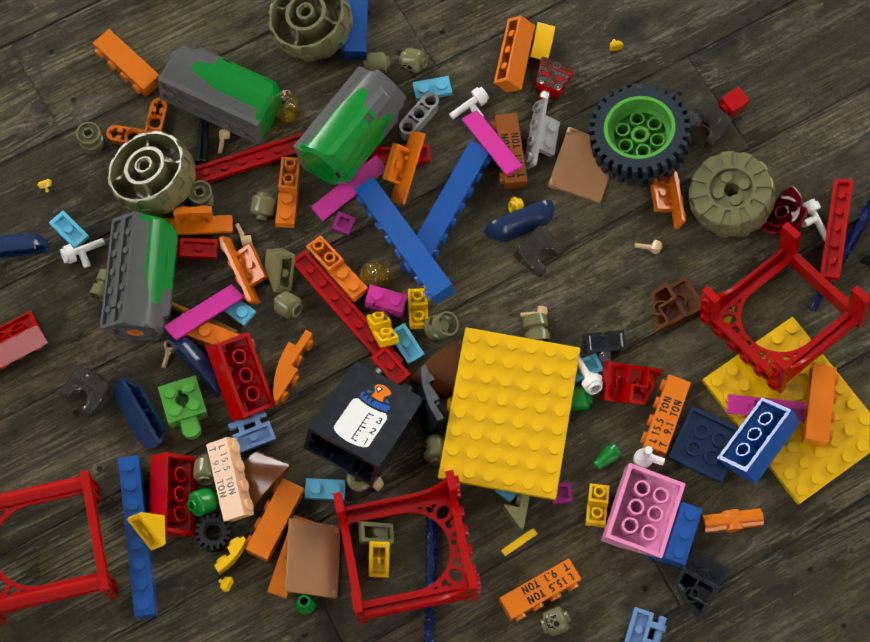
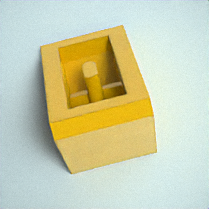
(150, 528)
(379, 559)

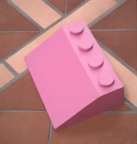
(643, 511)

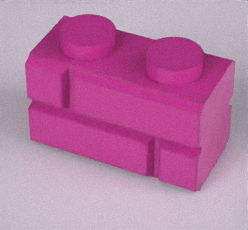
(386, 300)

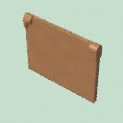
(577, 168)
(312, 558)

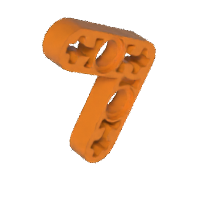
(152, 115)

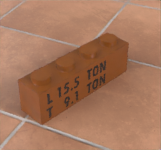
(508, 130)

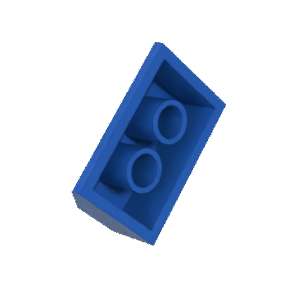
(681, 536)

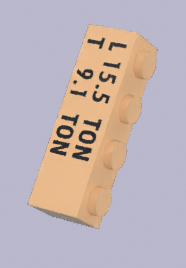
(230, 479)

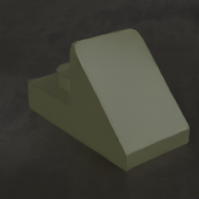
(518, 514)
(375, 532)

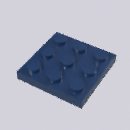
(701, 442)

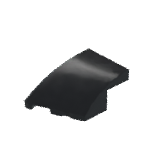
(429, 414)
(700, 581)

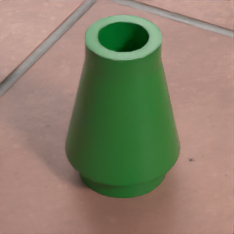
(607, 457)
(305, 609)

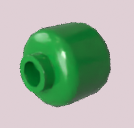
(581, 399)
(202, 502)

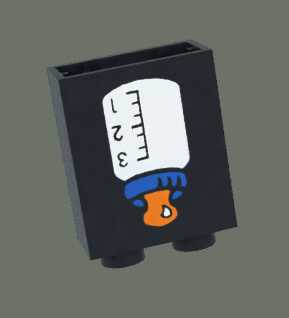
(364, 422)

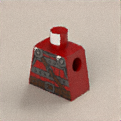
(552, 78)

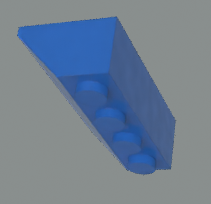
(759, 439)

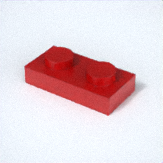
(198, 248)
(390, 365)

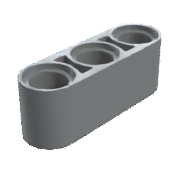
(422, 109)

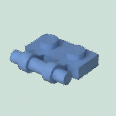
(255, 436)
(640, 625)

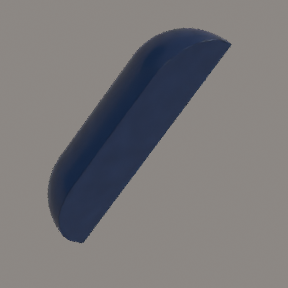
(520, 221)
(22, 245)
(197, 362)
(139, 413)

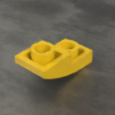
(542, 41)
(417, 308)
(381, 328)
(597, 505)
(235, 548)

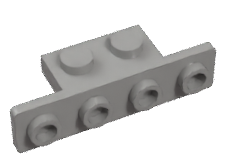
(542, 134)

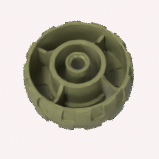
(310, 27)
(152, 173)
(732, 194)

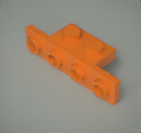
(402, 165)
(668, 198)
(199, 221)
(246, 266)

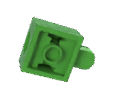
(184, 406)

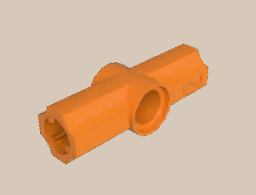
(732, 520)

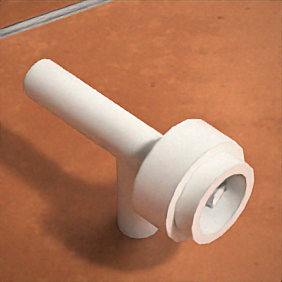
(479, 96)
(812, 206)
(69, 254)
(593, 382)
(645, 457)

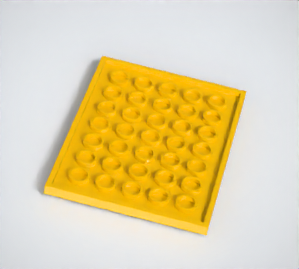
(510, 413)
(799, 466)

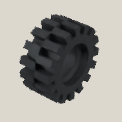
(213, 545)

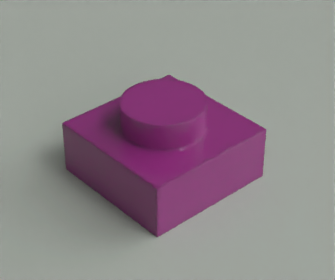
(343, 224)
(564, 494)

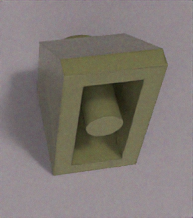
(280, 268)

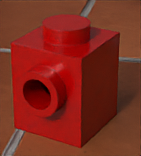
(734, 102)

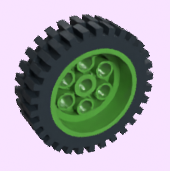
(652, 109)

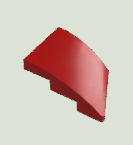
(627, 383)

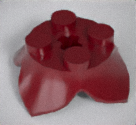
(787, 209)

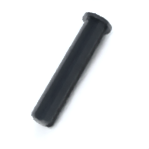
(202, 142)

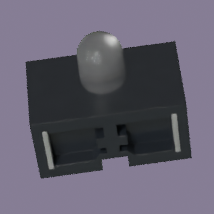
(603, 344)

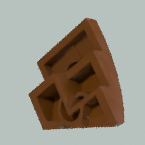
(673, 304)
(443, 368)
(263, 474)

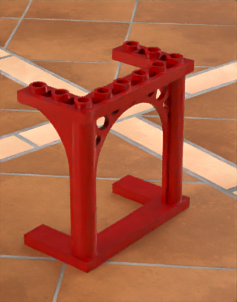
(778, 371)
(442, 495)
(68, 588)

